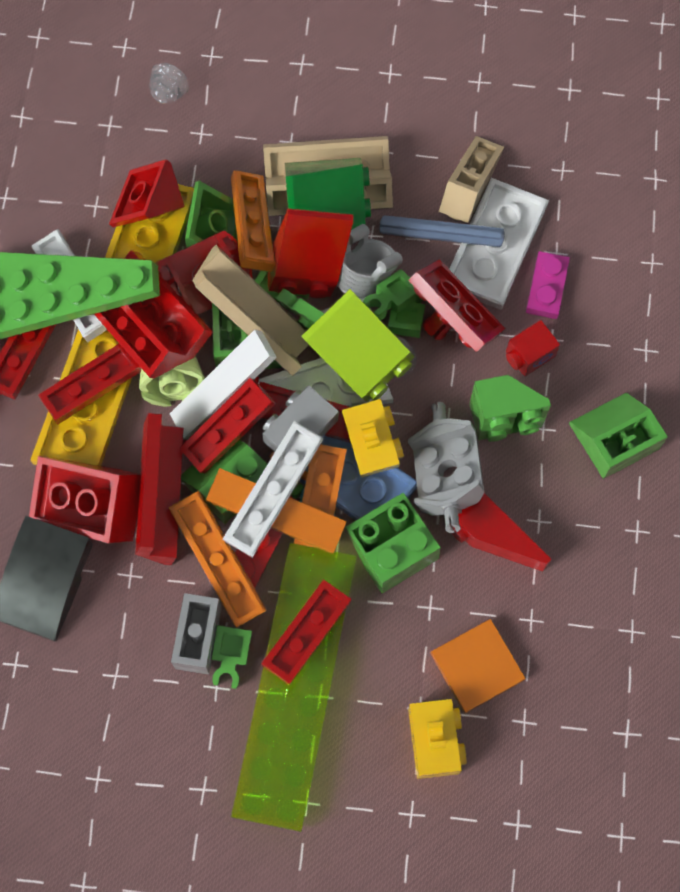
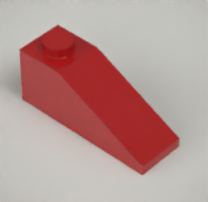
(492, 531)

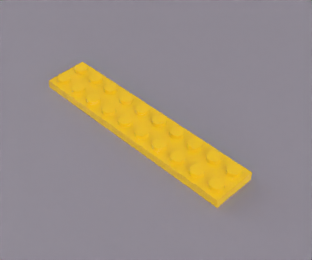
(88, 432)

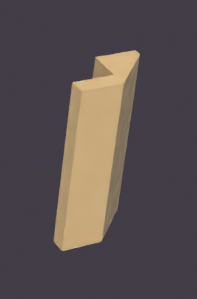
(371, 150)
(250, 307)

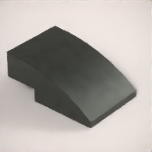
(42, 577)

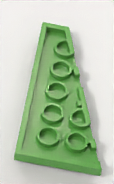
(59, 288)

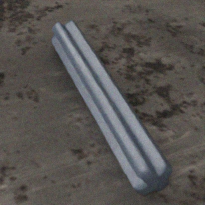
(442, 231)

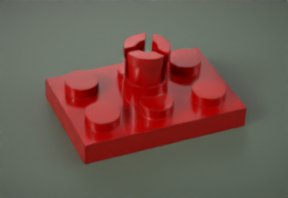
(454, 307)

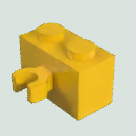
(372, 438)
(435, 738)

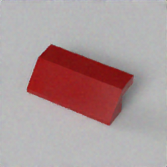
(157, 330)
(159, 490)

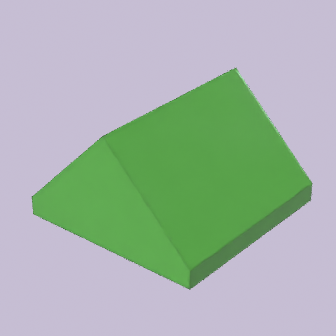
(209, 214)

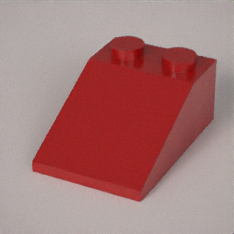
(309, 252)
(86, 499)

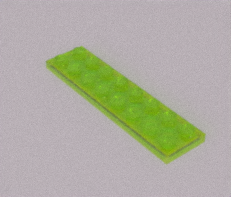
(291, 718)

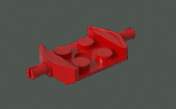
(182, 267)

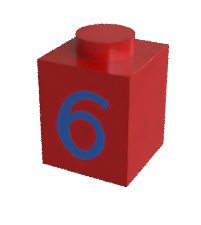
(532, 348)

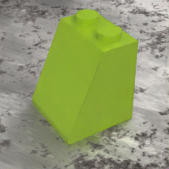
(359, 347)

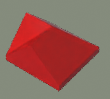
(147, 194)

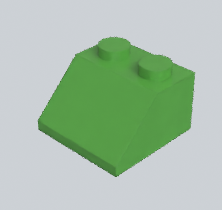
(238, 460)

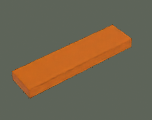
(252, 221)
(294, 519)
(217, 559)

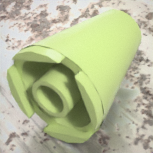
(171, 385)

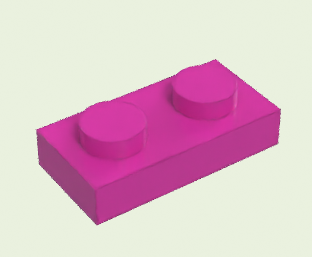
(547, 285)

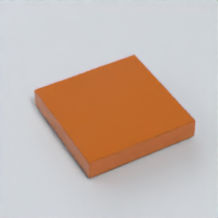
(477, 666)

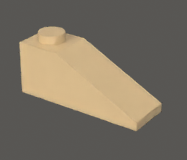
(470, 179)

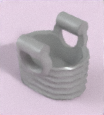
(367, 263)

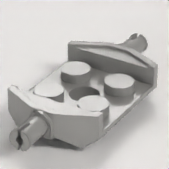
(435, 450)

